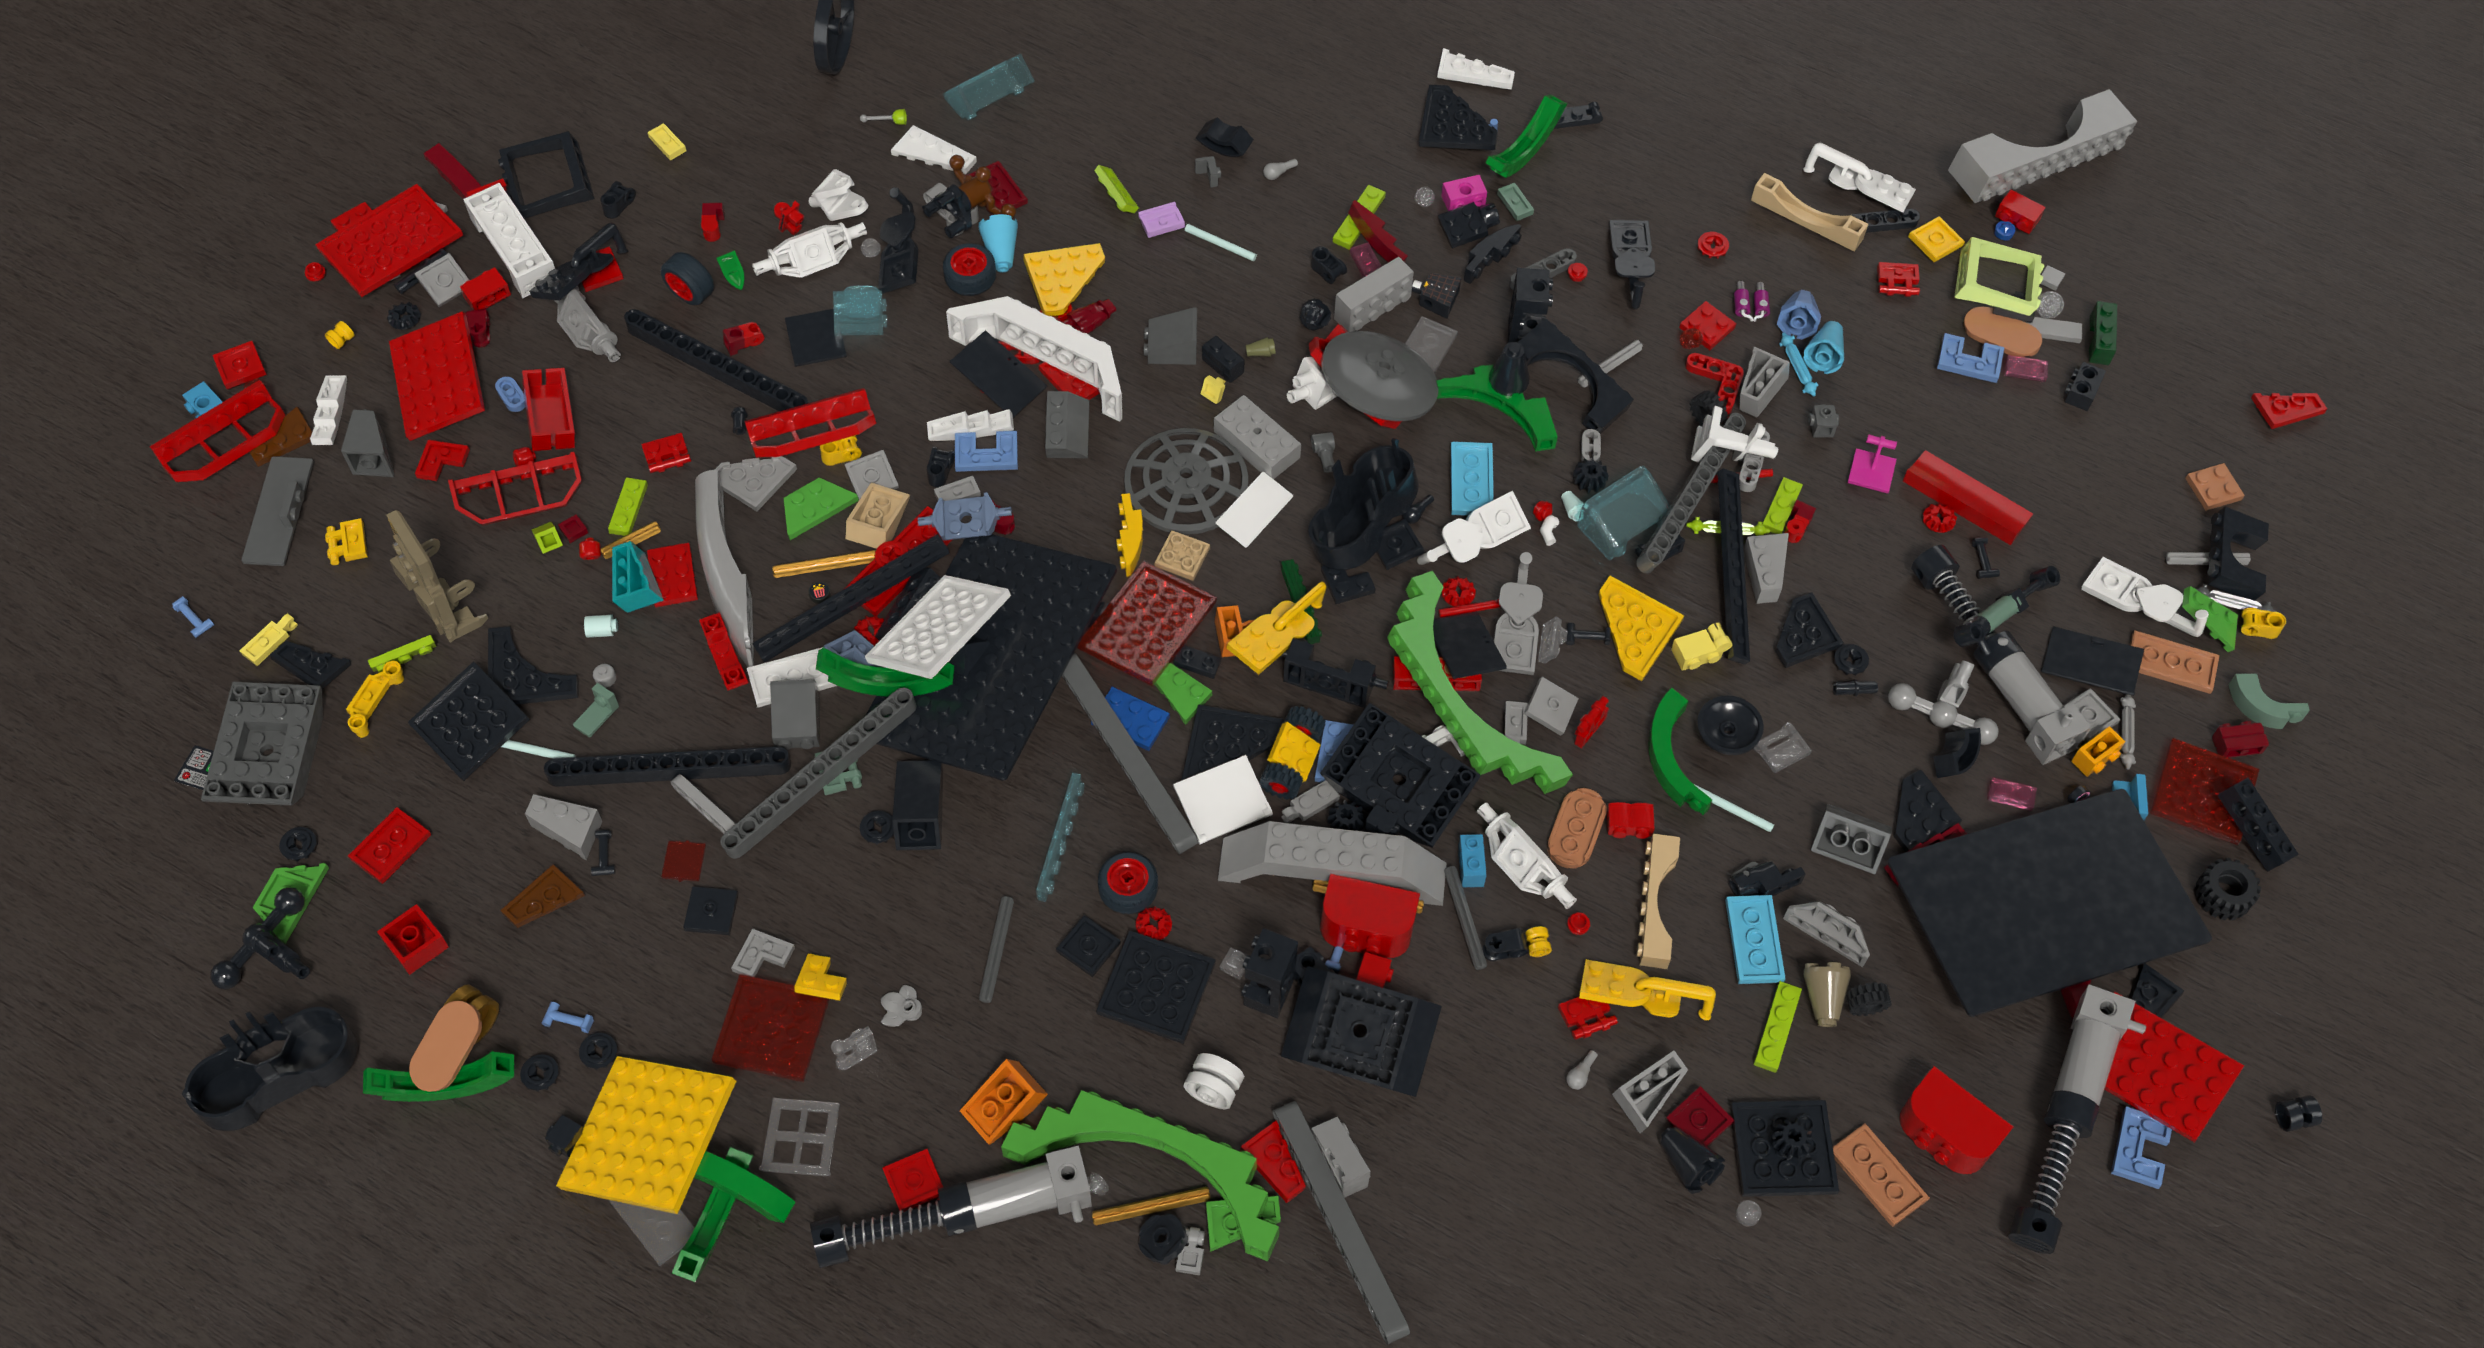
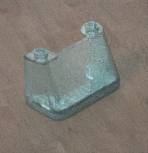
(1622, 512)

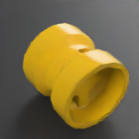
(339, 335)
(1538, 941)

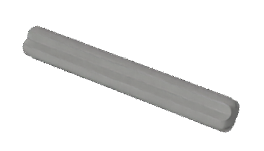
(1616, 359)
(2200, 558)

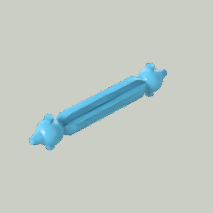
(1798, 364)

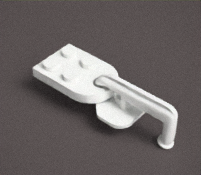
(1856, 176)
(1481, 530)
(2135, 593)

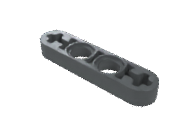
(1555, 259)

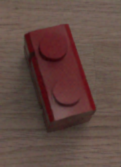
(2240, 739)

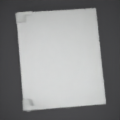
(1222, 799)

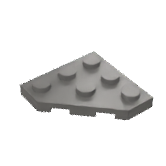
(755, 479)

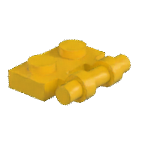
(352, 538)

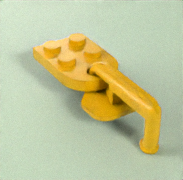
(1273, 633)
(1634, 988)

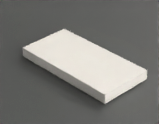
(794, 667)

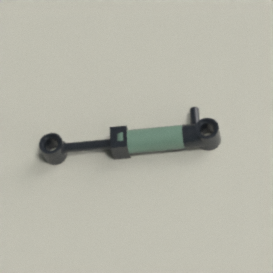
(2006, 606)

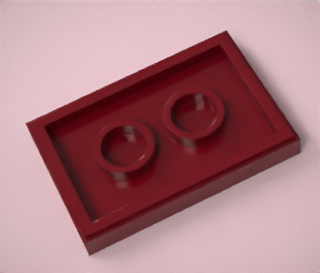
(1003, 187)

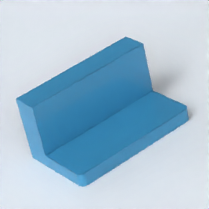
(2137, 791)

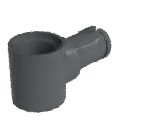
(1323, 445)

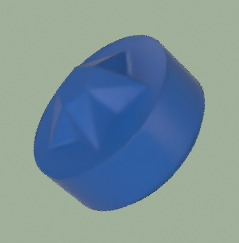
(2004, 230)

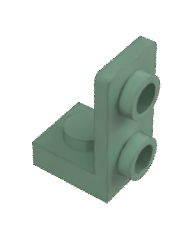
(598, 712)

